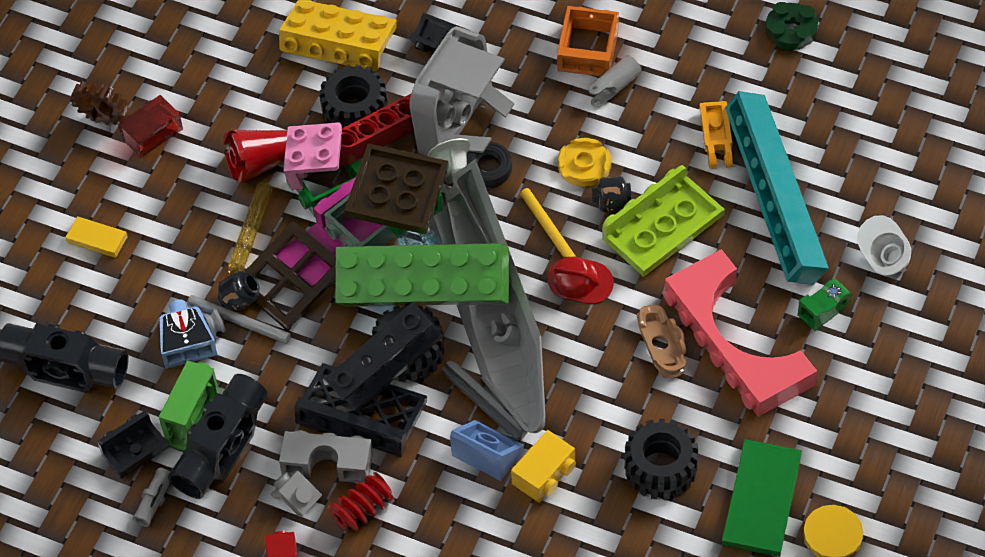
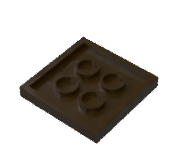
(396, 188)

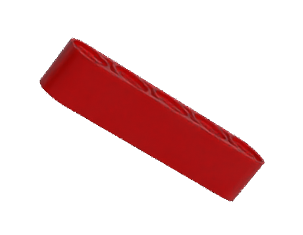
(377, 128)

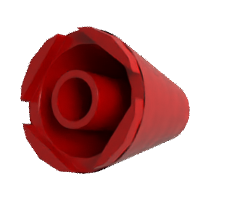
(254, 152)

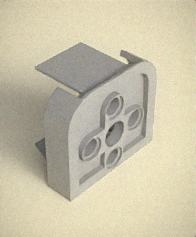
(453, 88)

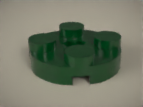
(793, 13)

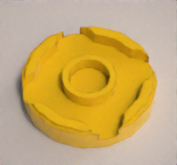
(584, 162)
(833, 532)

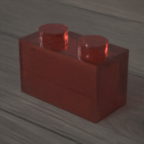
(150, 126)

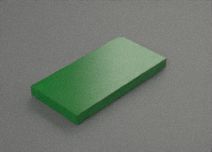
(762, 498)

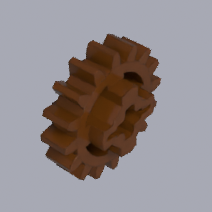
(99, 102)

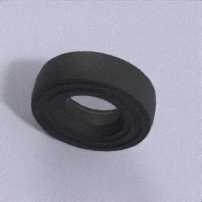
(503, 157)

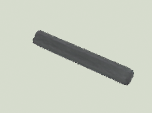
(483, 399)

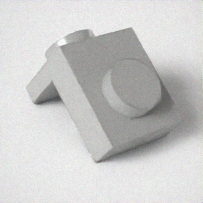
(296, 492)

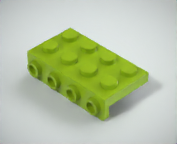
(660, 221)

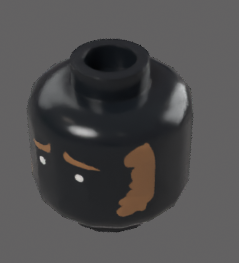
(611, 194)
(238, 291)

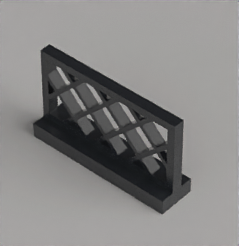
(329, 419)

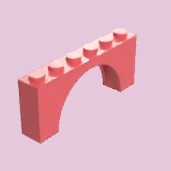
(760, 380)

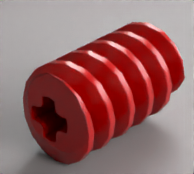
(361, 501)

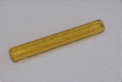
(250, 227)

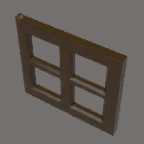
(290, 275)

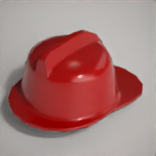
(580, 280)

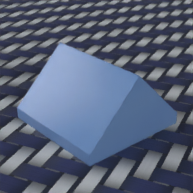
(484, 448)

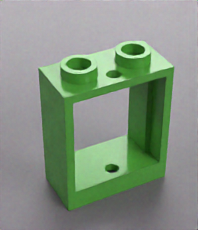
(186, 402)

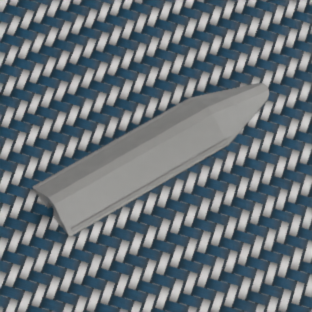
(500, 335)

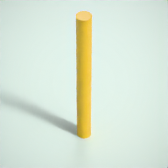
(546, 223)

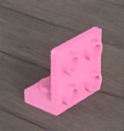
(311, 150)

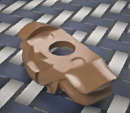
(655, 324)

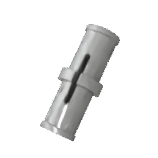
(152, 498)

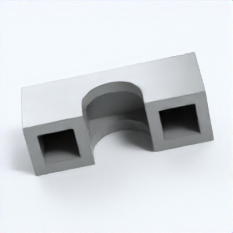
(303, 450)

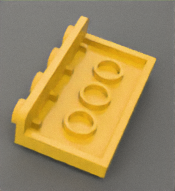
(336, 34)

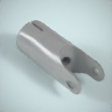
(614, 80)

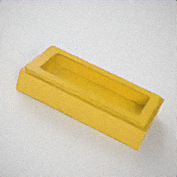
(96, 237)

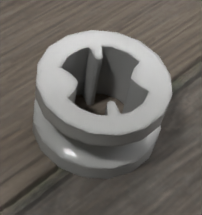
(214, 322)

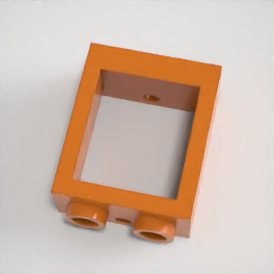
(581, 60)

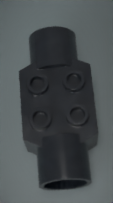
(62, 357)
(219, 436)

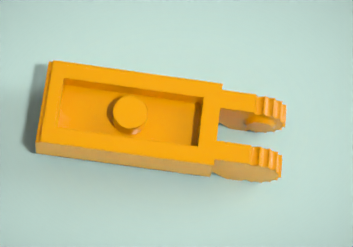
(716, 132)

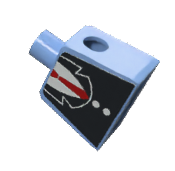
(185, 335)

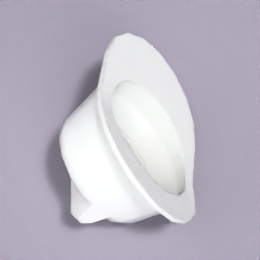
(454, 152)
(884, 245)

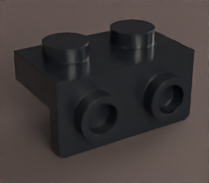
(430, 32)
(132, 444)

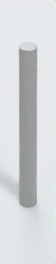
(240, 319)

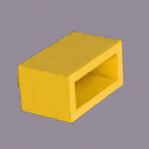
(543, 466)

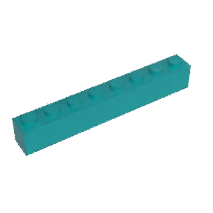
(776, 188)

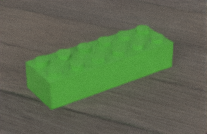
(422, 275)

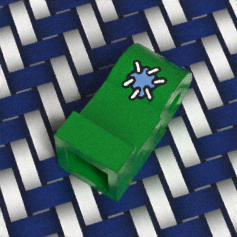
(824, 304)

